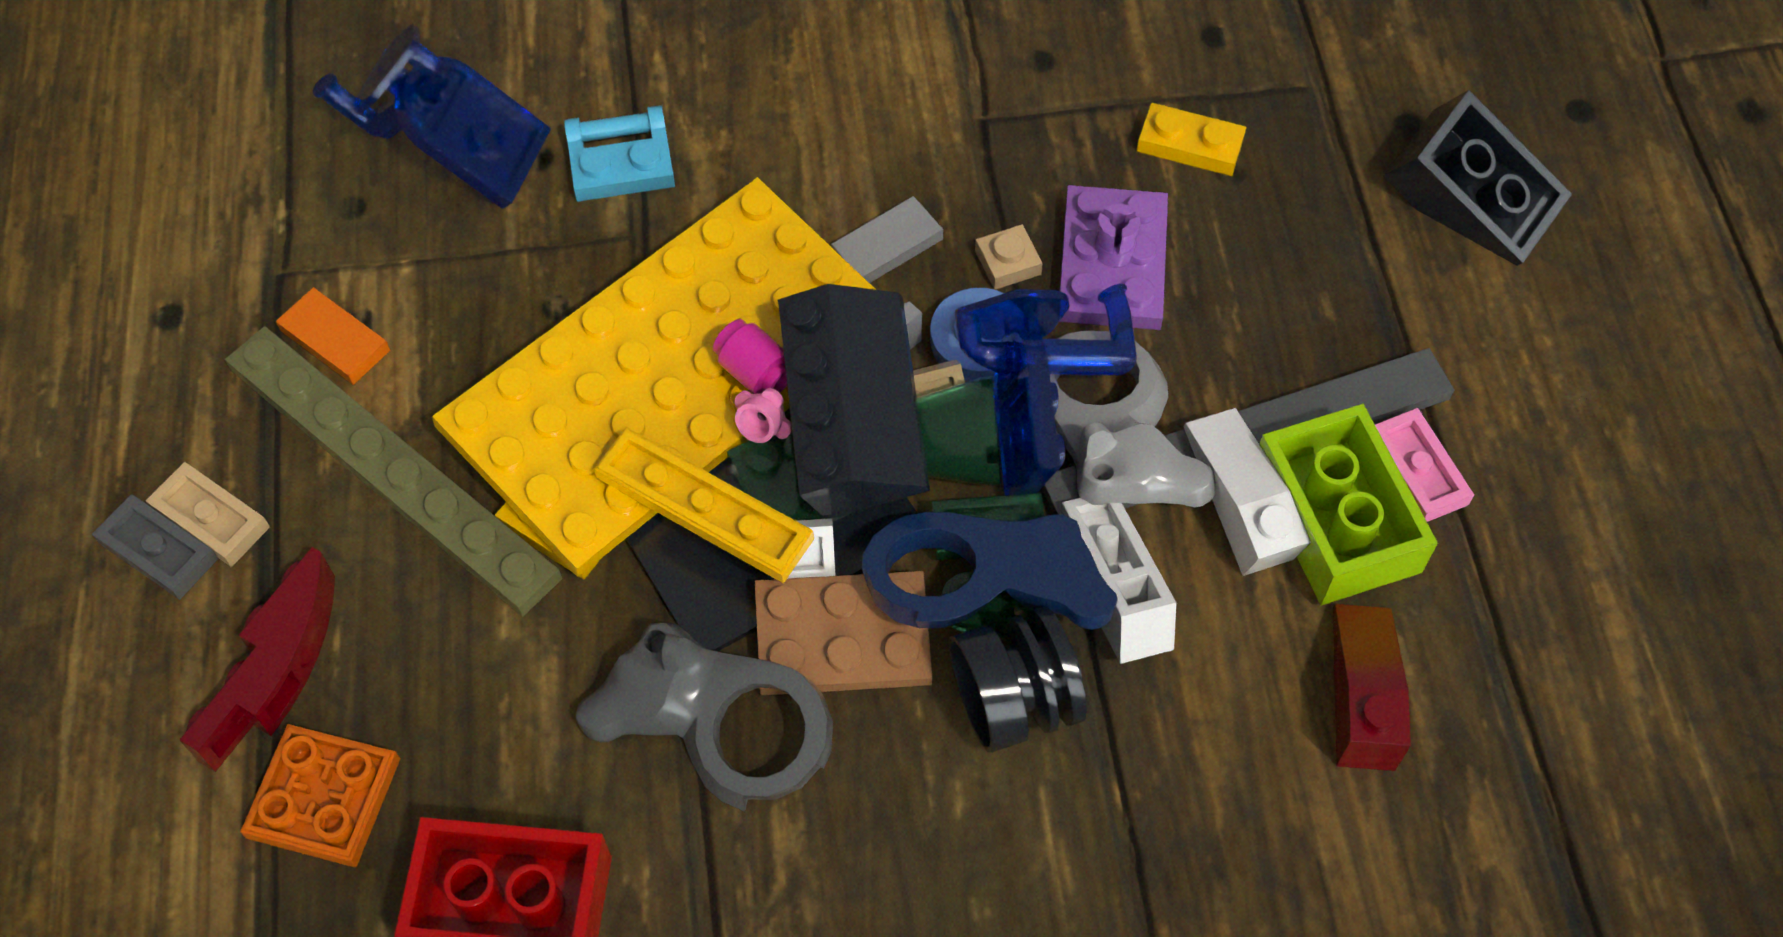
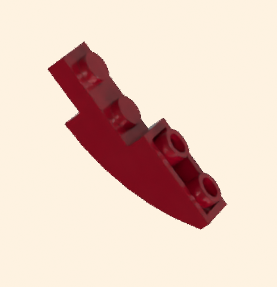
(284, 647)

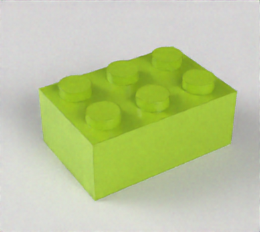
(1351, 503)

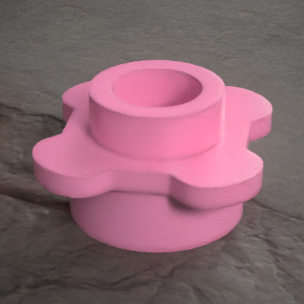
(761, 416)

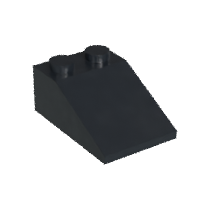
(1478, 179)

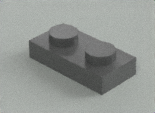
(155, 546)

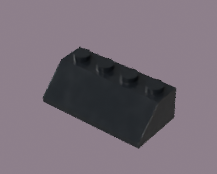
(852, 398)

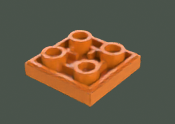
(321, 795)

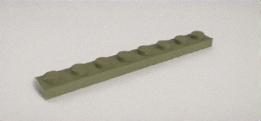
(395, 471)

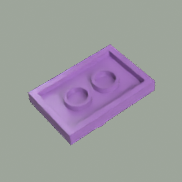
(1113, 241)

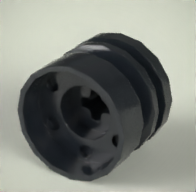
(1028, 675)

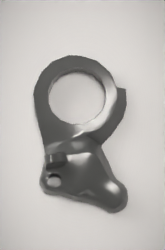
(684, 690)

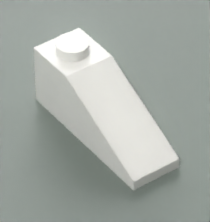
(1248, 493)
(1145, 607)

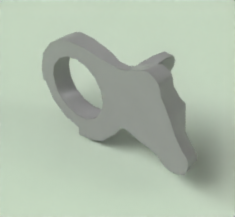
(1121, 451)

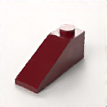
(1369, 689)

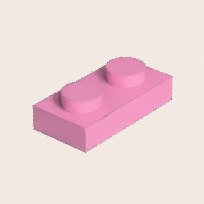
(1425, 465)

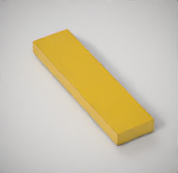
(704, 504)

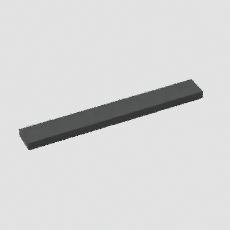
(1384, 389)

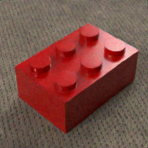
(503, 881)

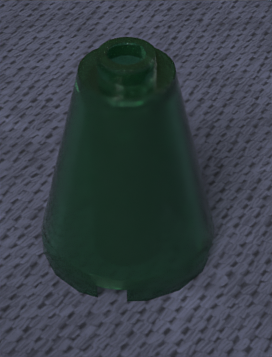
(961, 432)

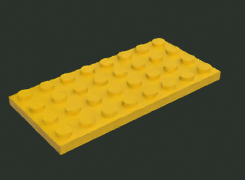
(640, 363)

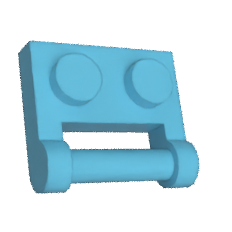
(619, 166)

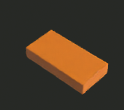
(333, 336)

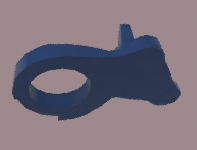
(1030, 560)

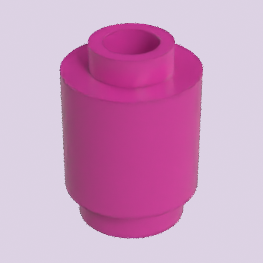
(751, 357)

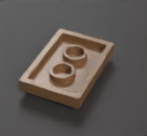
(839, 635)

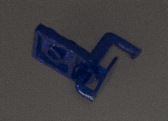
(446, 114)
(1023, 366)

